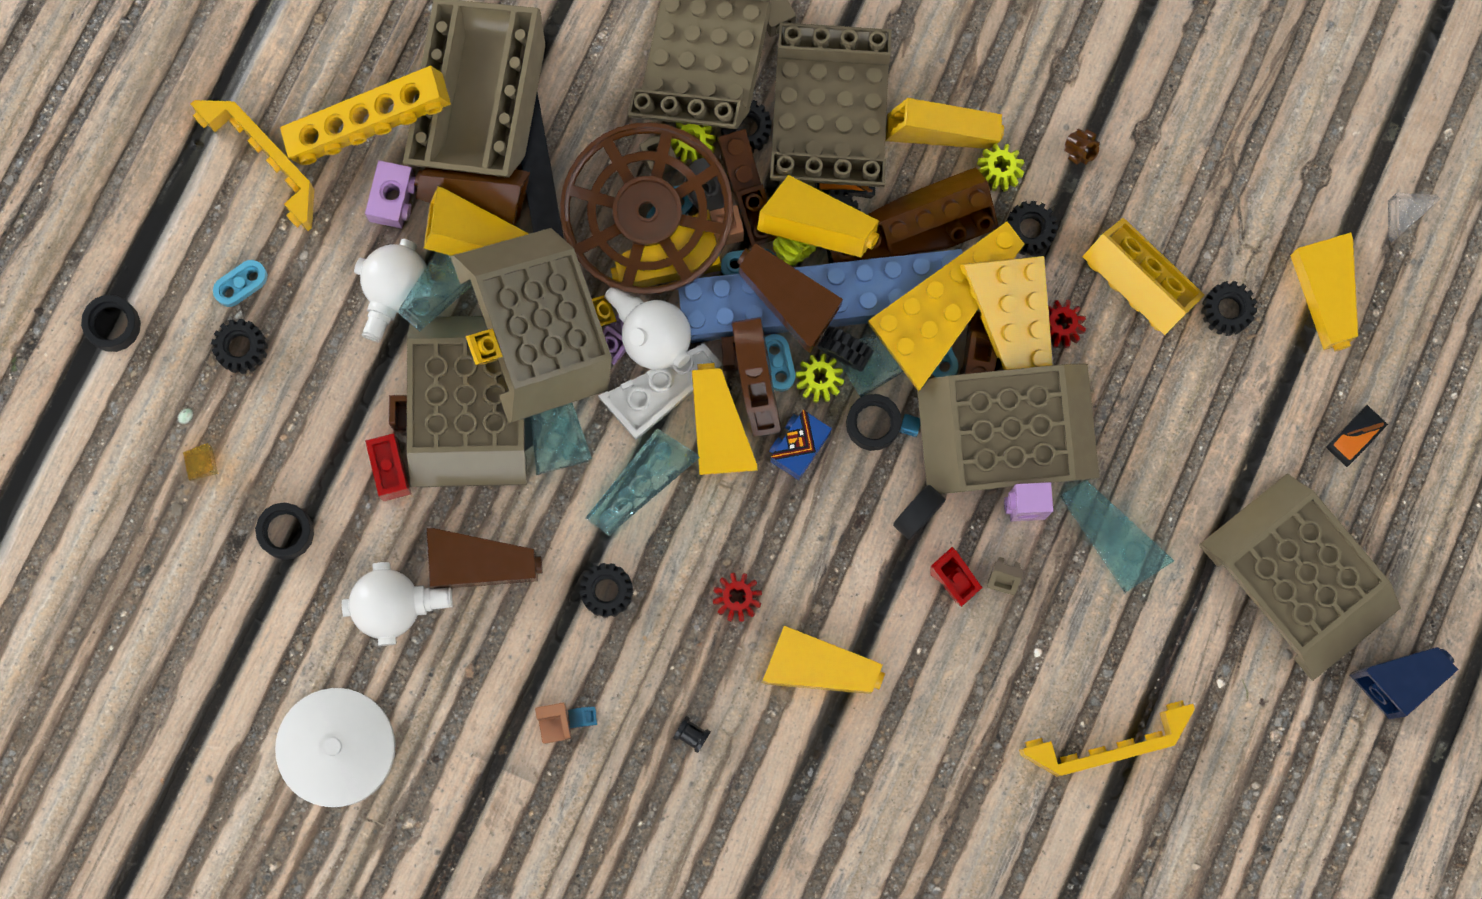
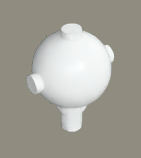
(386, 282)
(653, 331)
(388, 603)

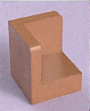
(736, 233)
(553, 722)

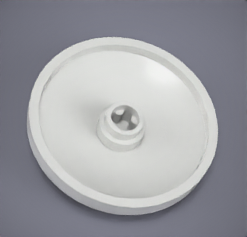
(335, 747)

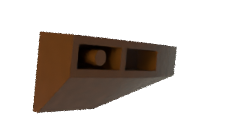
(932, 218)

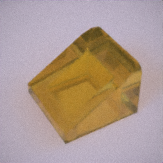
(200, 462)

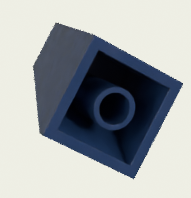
(1406, 681)

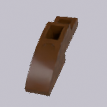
(745, 183)
(979, 352)
(756, 376)

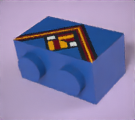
(800, 444)

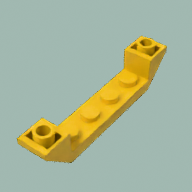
(218, 113)
(486, 348)
(1173, 721)

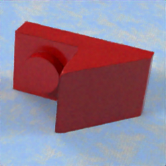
(955, 577)

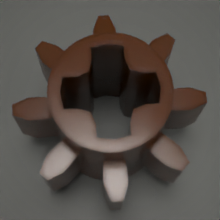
(1082, 146)

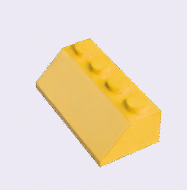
(1143, 276)

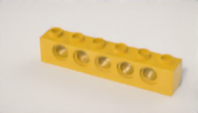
(300, 134)

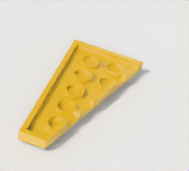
(1014, 309)
(934, 313)

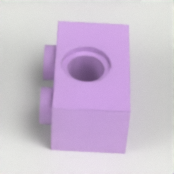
(386, 179)
(1029, 502)

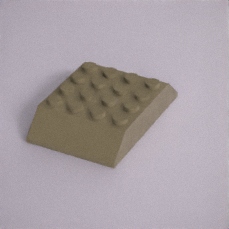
(492, 77)

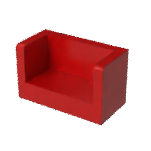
(388, 467)

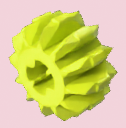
(701, 133)
(1006, 160)
(792, 251)
(831, 380)

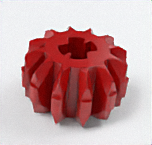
(1068, 316)
(737, 587)

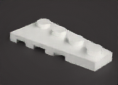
(653, 395)

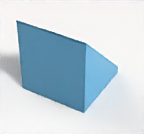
(910, 425)
(582, 717)

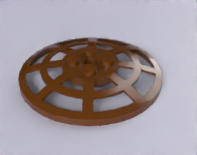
(641, 191)

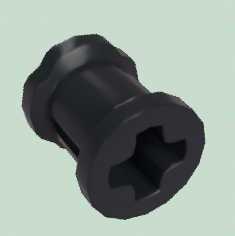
(691, 734)

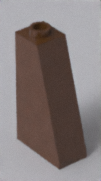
(495, 194)
(791, 296)
(474, 561)

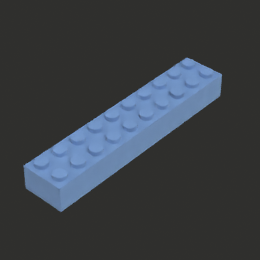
(862, 284)

